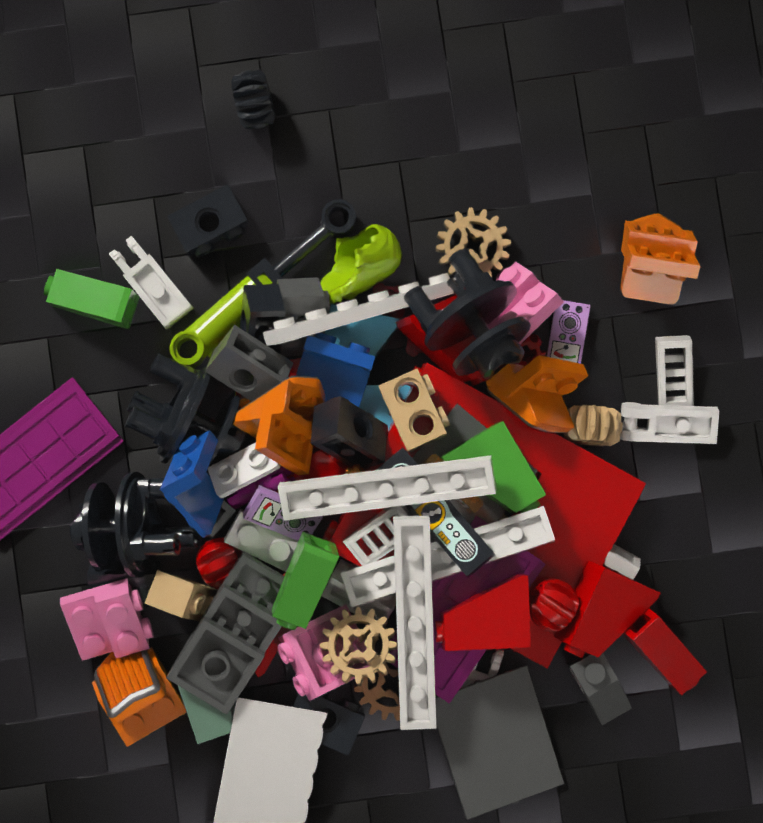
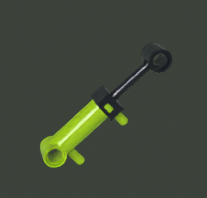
(223, 315)

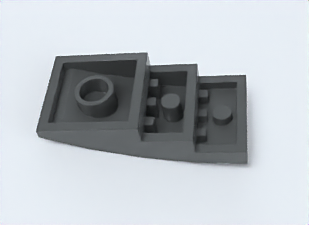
(230, 635)

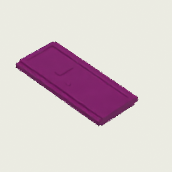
(50, 452)
(454, 667)

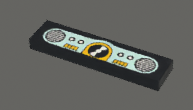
(447, 526)

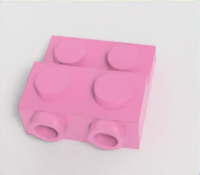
(531, 301)
(107, 620)
(304, 653)

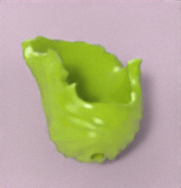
(362, 262)

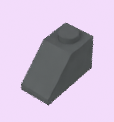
(600, 686)

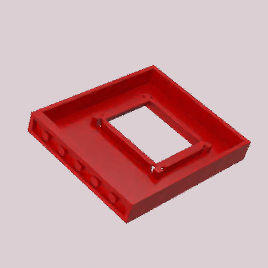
(583, 497)

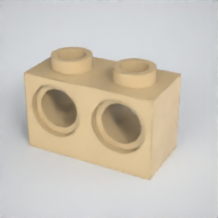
(406, 413)
(179, 595)

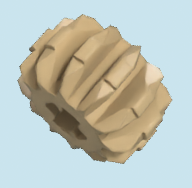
(594, 425)

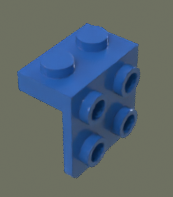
(339, 368)
(189, 484)

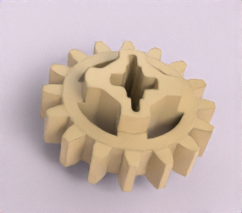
(487, 238)
(370, 634)

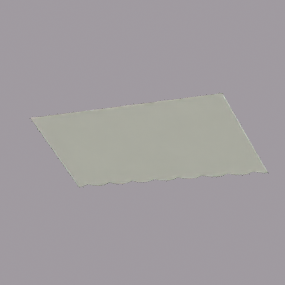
(269, 763)

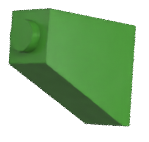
(92, 298)
(514, 478)
(304, 581)

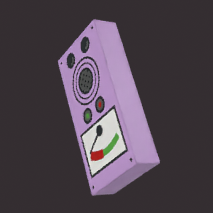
(568, 332)
(266, 511)

